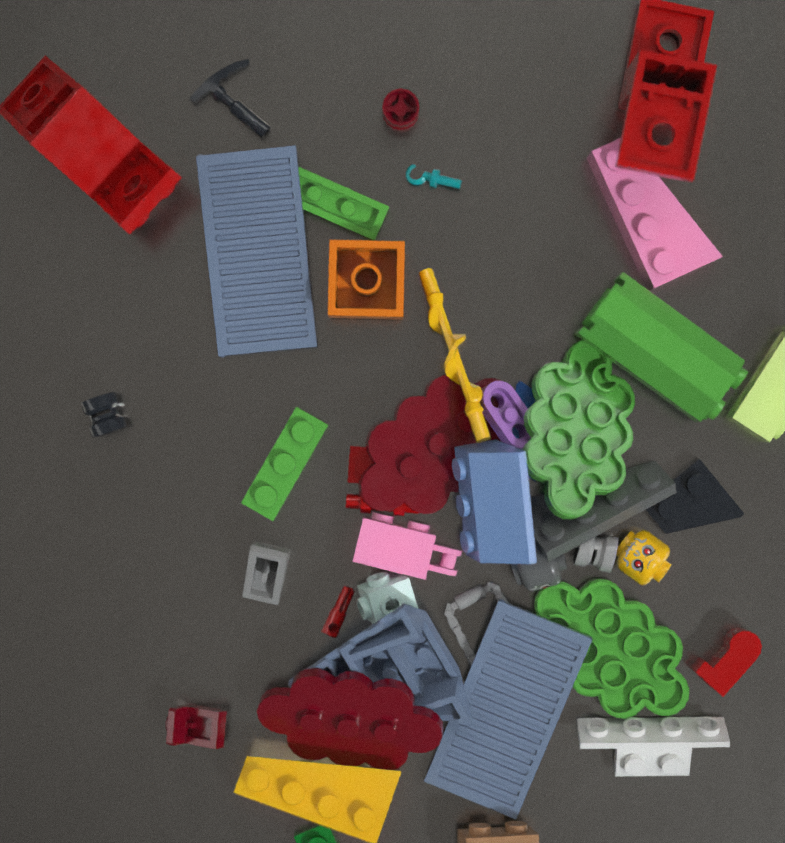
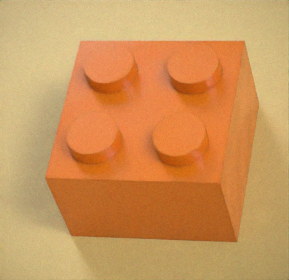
(366, 279)

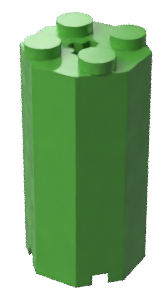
(662, 349)

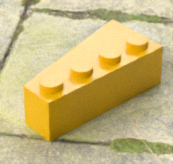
(326, 794)

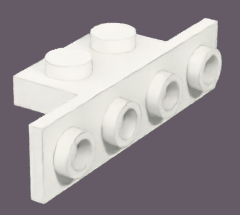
(654, 743)

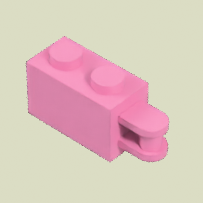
(401, 547)

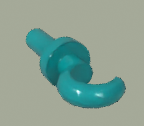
(434, 178)

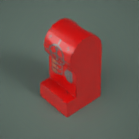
(730, 662)

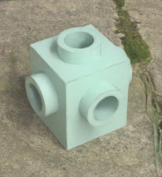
(383, 595)

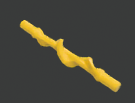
(453, 364)

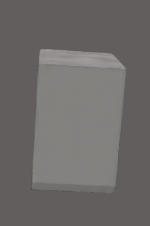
(265, 572)

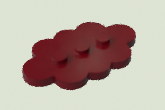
(417, 449)
(350, 719)

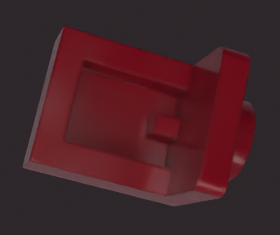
(196, 726)

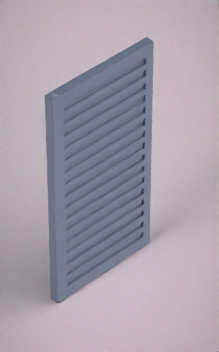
(257, 250)
(514, 703)

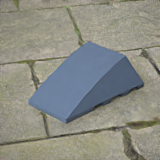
(408, 650)

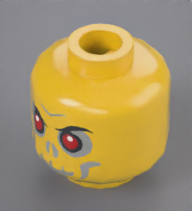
(643, 557)

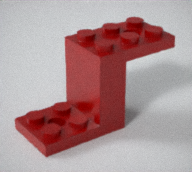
(666, 90)
(88, 144)

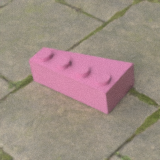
(651, 221)

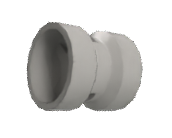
(597, 552)

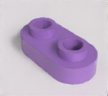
(507, 415)

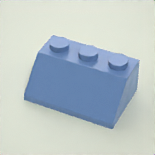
(494, 503)

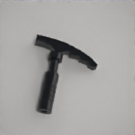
(236, 107)

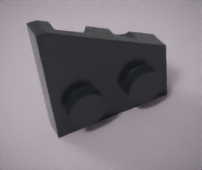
(697, 503)

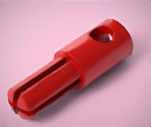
(337, 614)

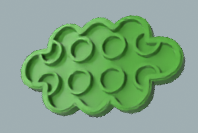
(578, 430)
(629, 657)

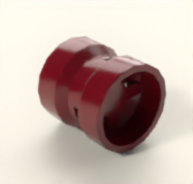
(400, 102)

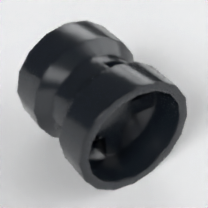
(107, 422)

